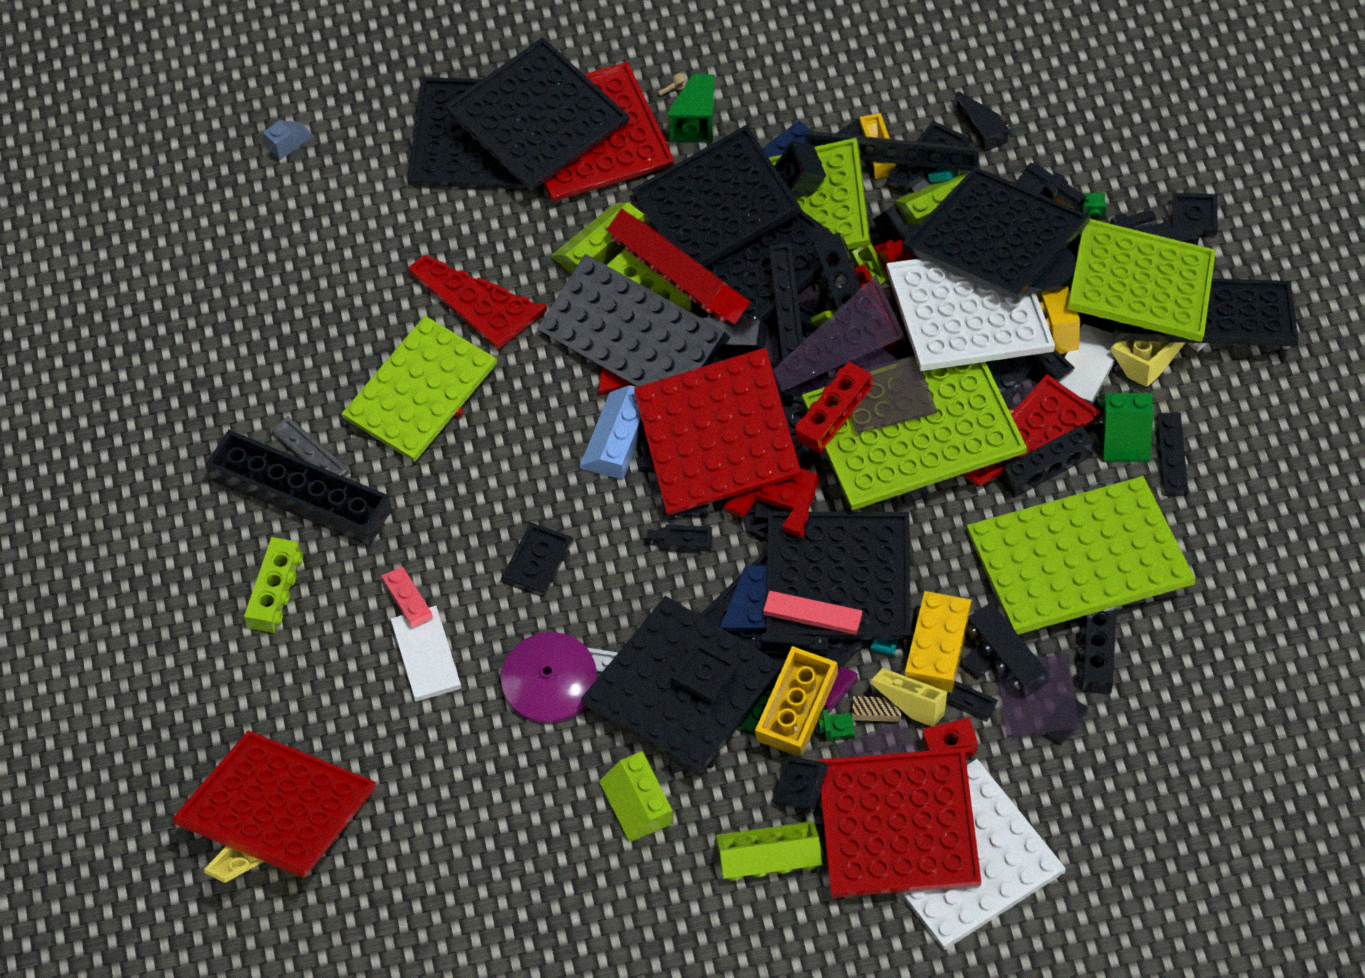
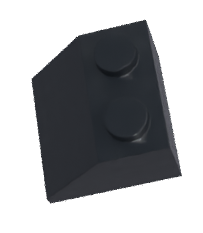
(800, 168)

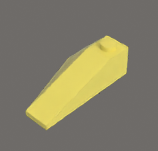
(1144, 360)
(230, 864)

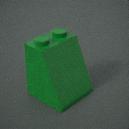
(693, 111)
(1127, 427)

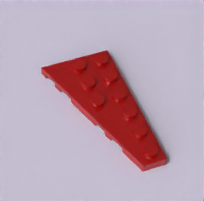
(1040, 418)

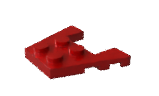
(790, 494)

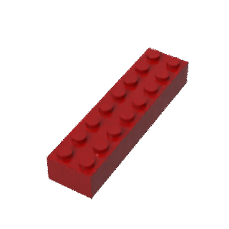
(677, 267)

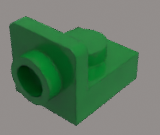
(1095, 206)
(837, 726)

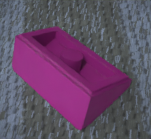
(843, 683)

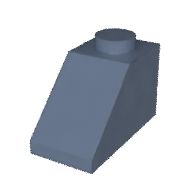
(285, 137)

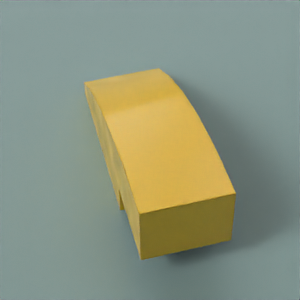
(874, 127)

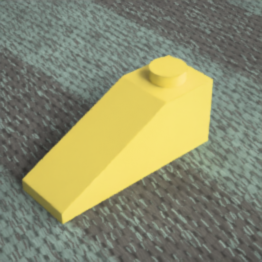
(913, 697)

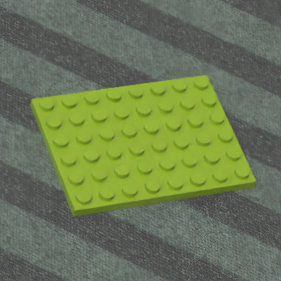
(964, 435)
(1080, 555)

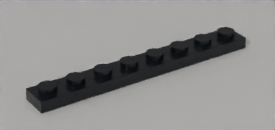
(904, 151)

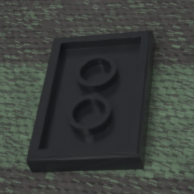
(537, 559)

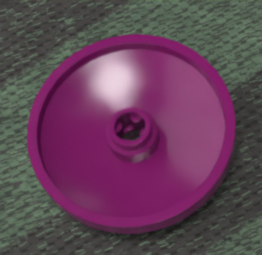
(550, 696)

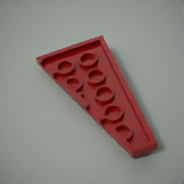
(481, 304)

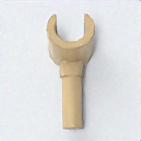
(679, 84)

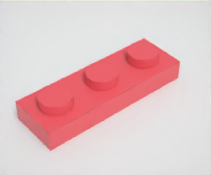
(407, 597)

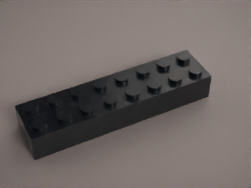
(299, 487)

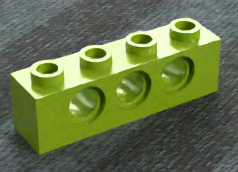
(639, 272)
(278, 552)

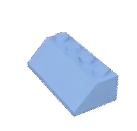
(615, 435)

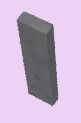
(307, 447)

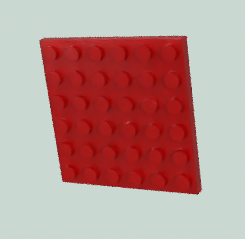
(626, 153)
(717, 431)
(275, 803)
(899, 823)

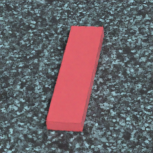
(813, 612)

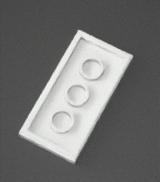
(1091, 362)
(426, 656)

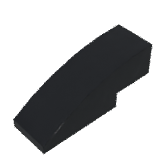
(1183, 233)

